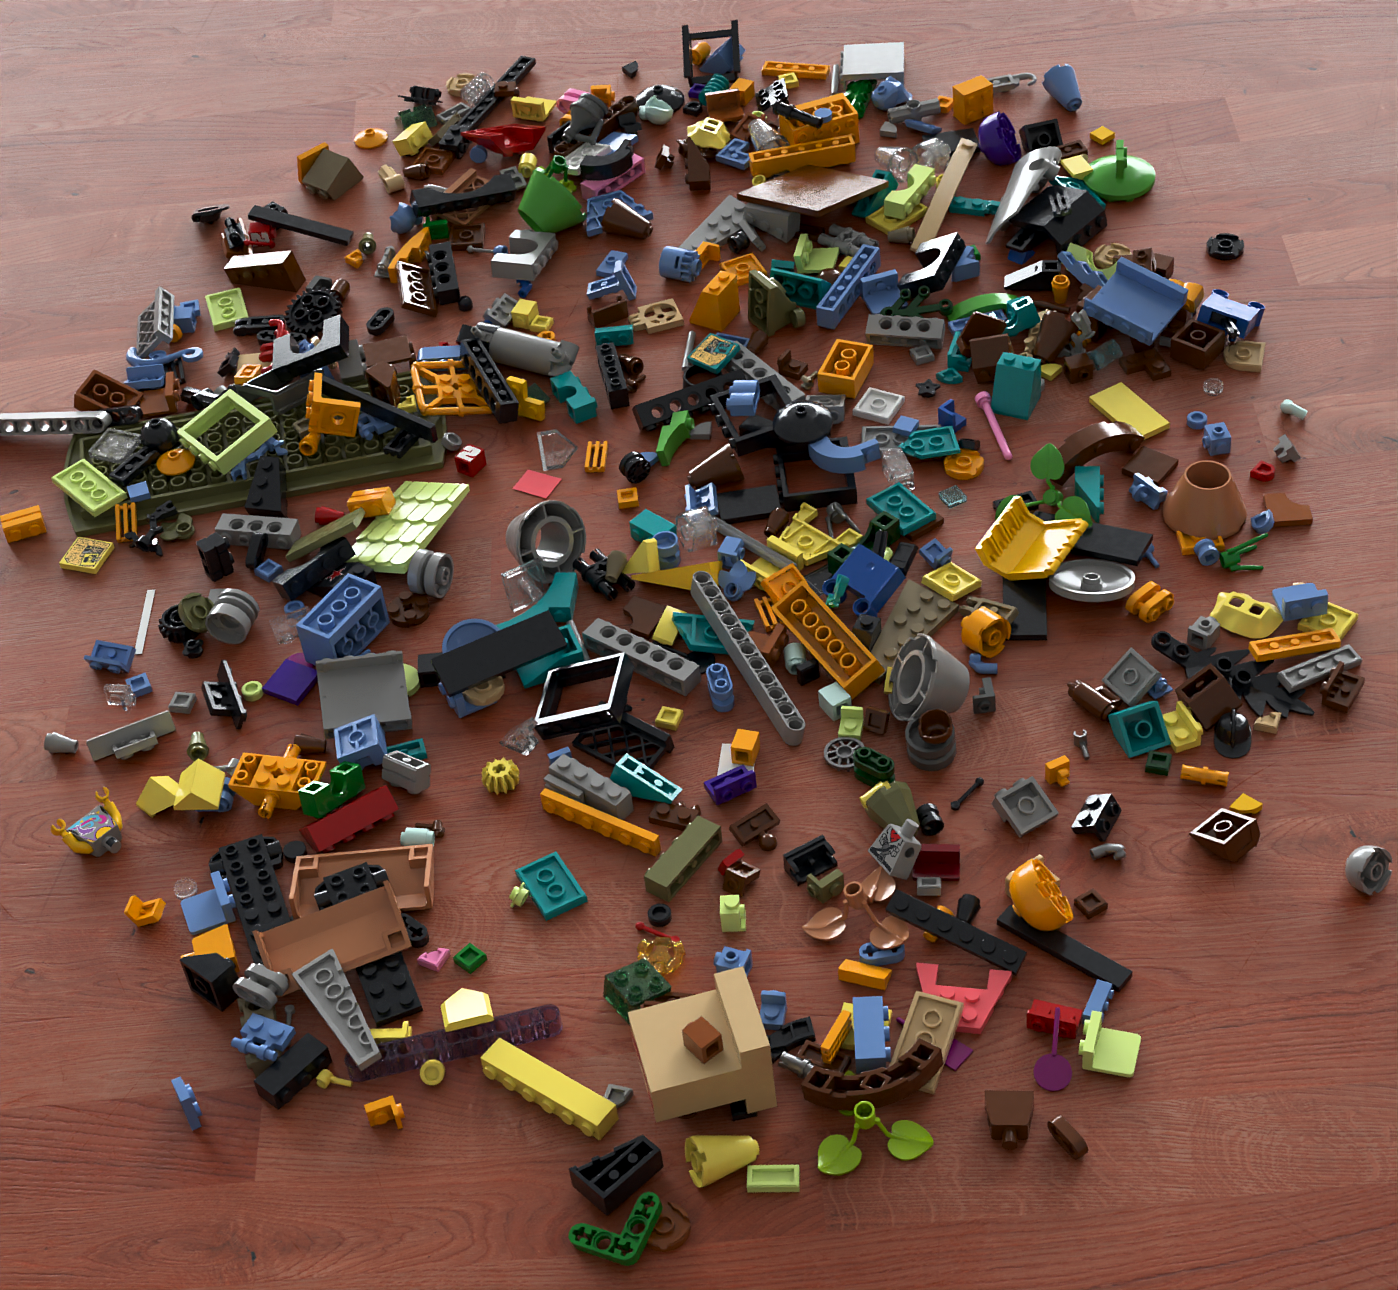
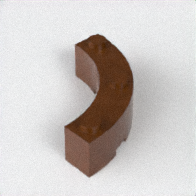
(1096, 441)
(876, 1086)

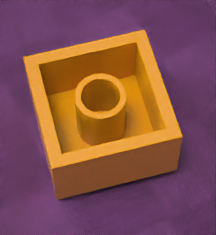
(972, 99)

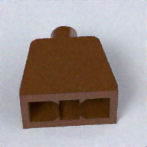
(1009, 1115)

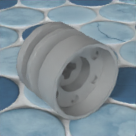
(232, 616)

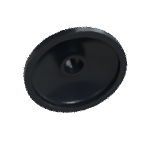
(666, 93)
(802, 422)

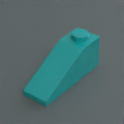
(873, 202)
(643, 781)

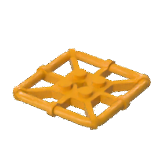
(450, 389)

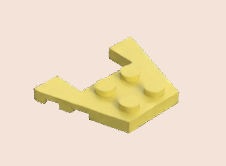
(811, 540)

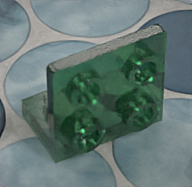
(420, 114)
(632, 986)

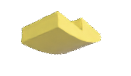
(666, 630)

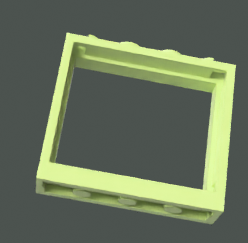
(240, 448)

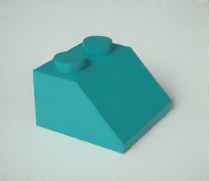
(1140, 728)

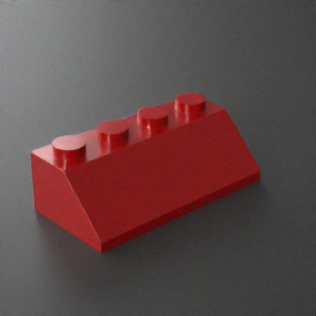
(349, 819)

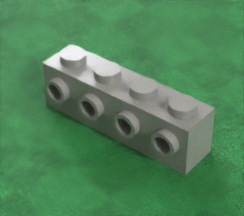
(598, 790)

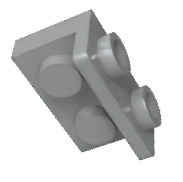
(501, 311)

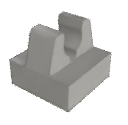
(1286, 450)

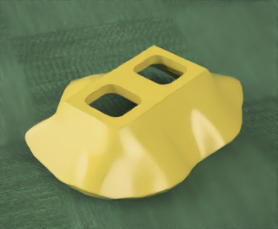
(709, 139)
(1243, 622)

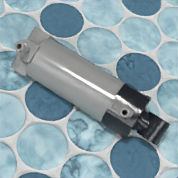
(522, 349)

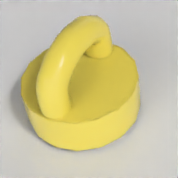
(432, 1072)

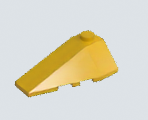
(681, 576)

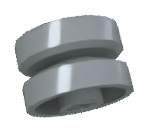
(430, 573)

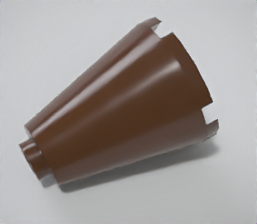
(625, 221)
(1053, 336)
(717, 468)

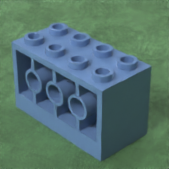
(343, 620)

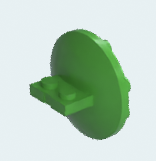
(1120, 176)

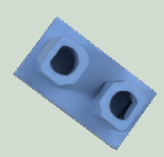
(1145, 490)

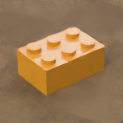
(845, 368)

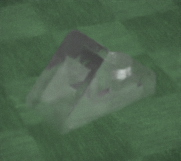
(521, 737)

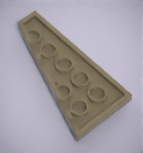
(914, 612)

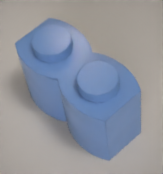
(743, 398)

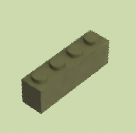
(683, 858)

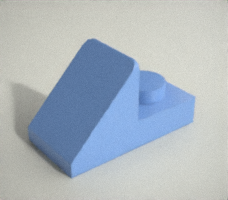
(967, 266)

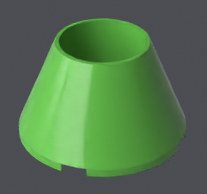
(549, 205)

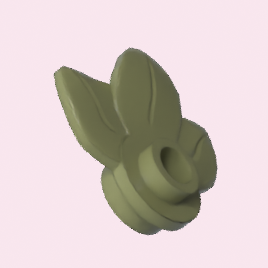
(181, 529)

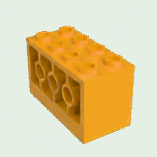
(843, 121)

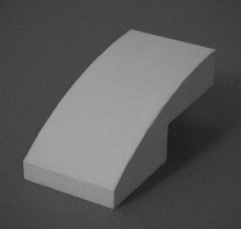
(516, 176)

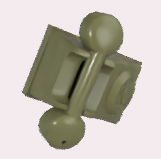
(769, 306)

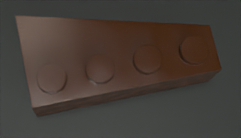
(266, 270)

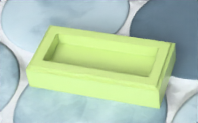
(773, 1178)

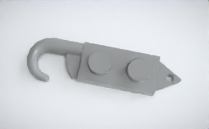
(1010, 82)

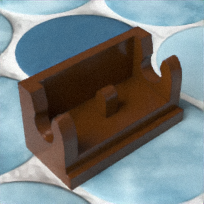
(608, 314)

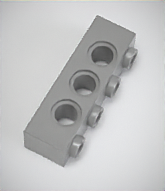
(878, 334)
(240, 528)

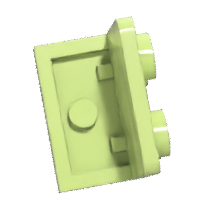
(1108, 1049)

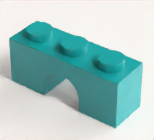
(1024, 317)
(570, 390)

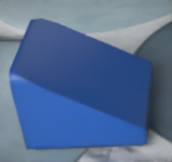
(1020, 258)

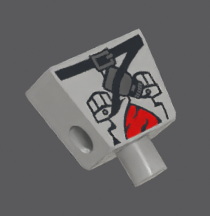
(897, 849)

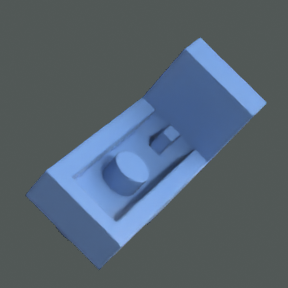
(620, 281)

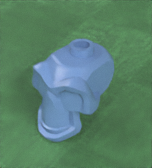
(890, 94)

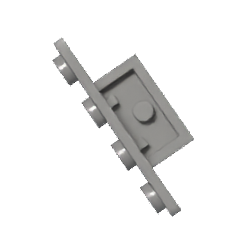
(132, 737)

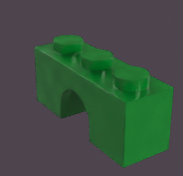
(321, 798)

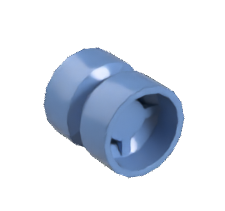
(668, 549)

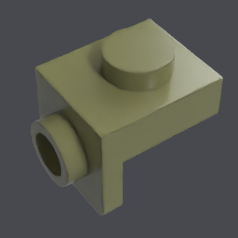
(826, 887)

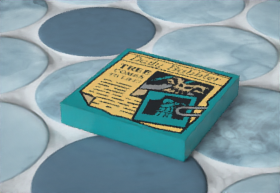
(713, 353)

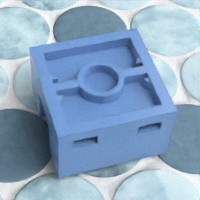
(361, 742)

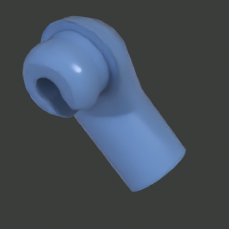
(981, 667)

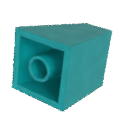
(1016, 386)

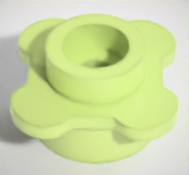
(518, 895)

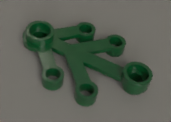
(913, 309)

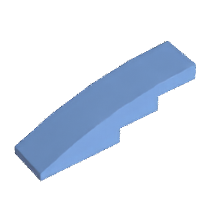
(1082, 270)

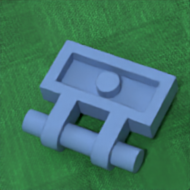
(374, 424)
(266, 1032)

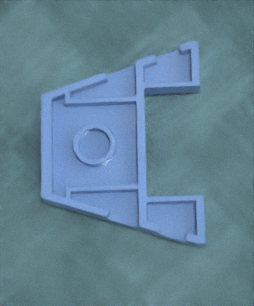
(597, 205)

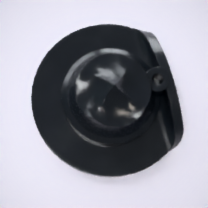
(209, 214)

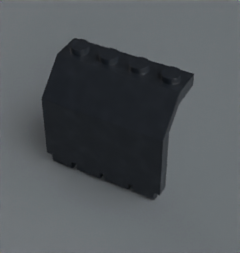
(1077, 228)

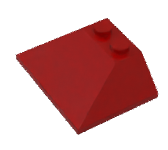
(507, 138)

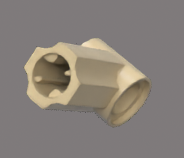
(392, 181)

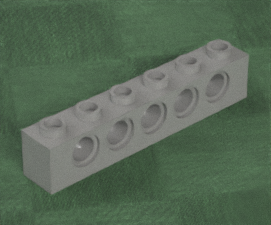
(757, 369)
(647, 658)

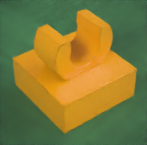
(1058, 771)

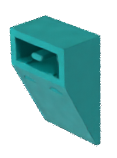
(537, 672)

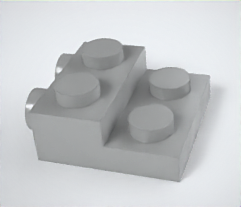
(834, 403)
(1024, 806)

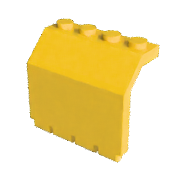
(1026, 546)

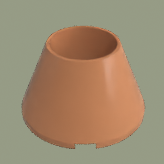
(1205, 502)

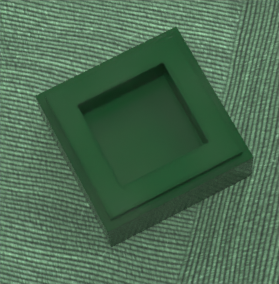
(1158, 763)

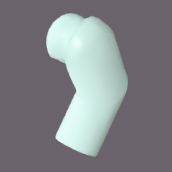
(1289, 407)

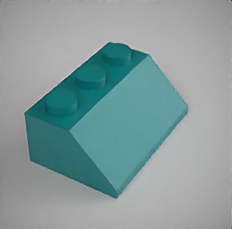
(802, 289)

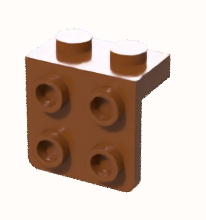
(724, 105)
(162, 400)
(772, 645)

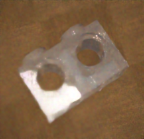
(897, 468)

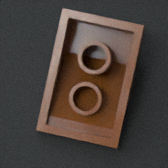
(104, 392)

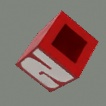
(261, 233)
(470, 460)

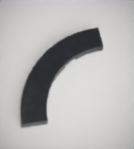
(787, 1038)

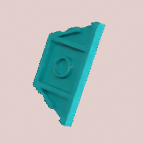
(699, 633)

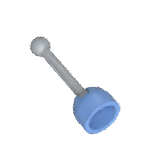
(498, 249)

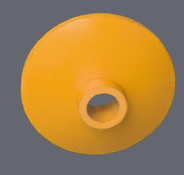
(371, 138)
(175, 462)

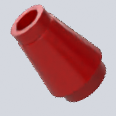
(327, 515)

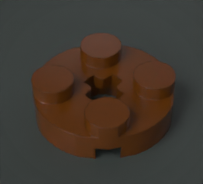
(405, 601)

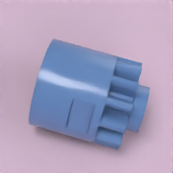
(679, 264)

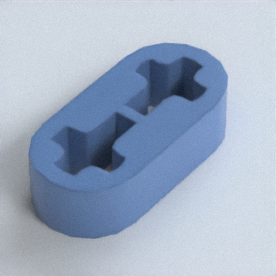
(880, 957)

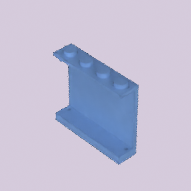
(1137, 301)

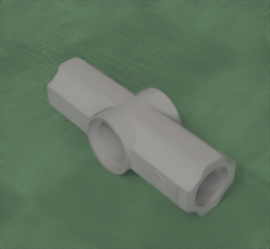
(914, 110)

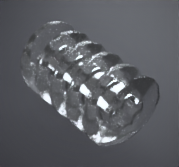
(476, 89)

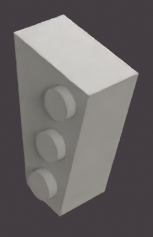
(774, 221)

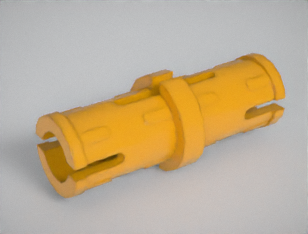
(1204, 775)

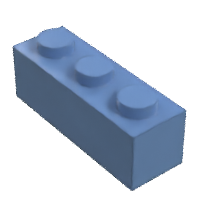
(1099, 999)

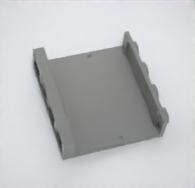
(363, 687)

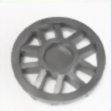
(841, 754)

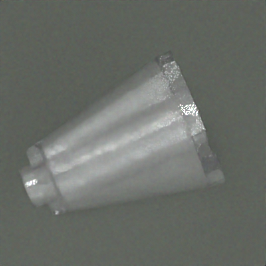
(764, 136)
(896, 161)

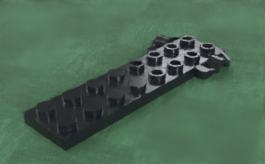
(252, 879)
(387, 979)

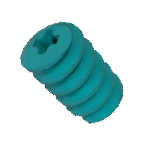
(716, 83)

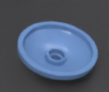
(467, 632)

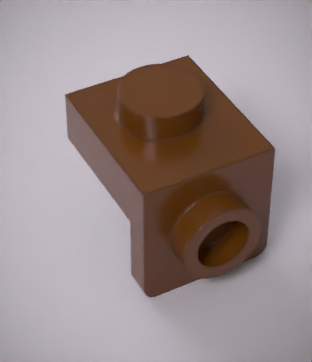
(506, 89)

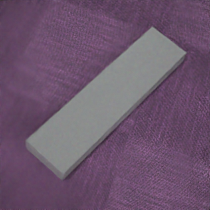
(1317, 668)

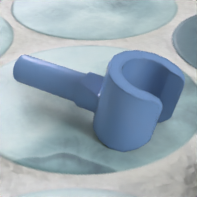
(1148, 554)

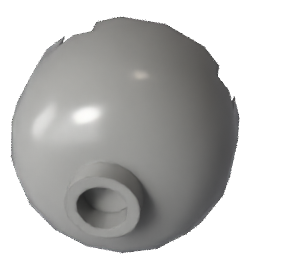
(1368, 868)

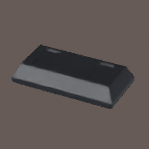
(904, 556)

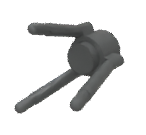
(837, 515)

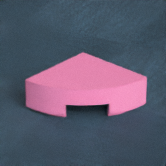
(435, 959)

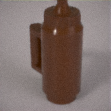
(1097, 701)

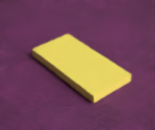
(1123, 405)

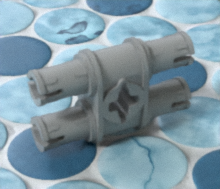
(846, 239)

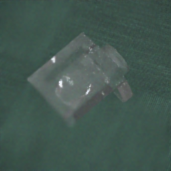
(120, 695)

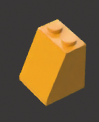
(717, 302)

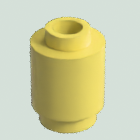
(527, 164)

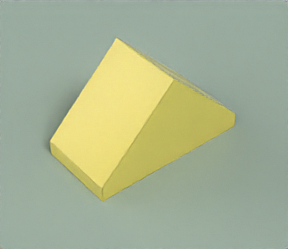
(644, 559)

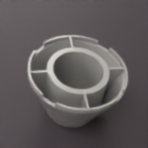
(561, 537)
(926, 679)

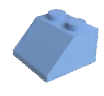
(721, 59)

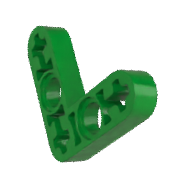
(627, 1239)

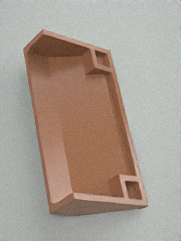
(407, 868)
(356, 930)

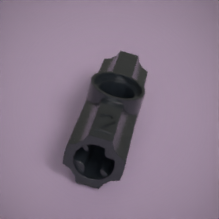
(198, 398)

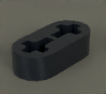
(256, 550)
(416, 928)

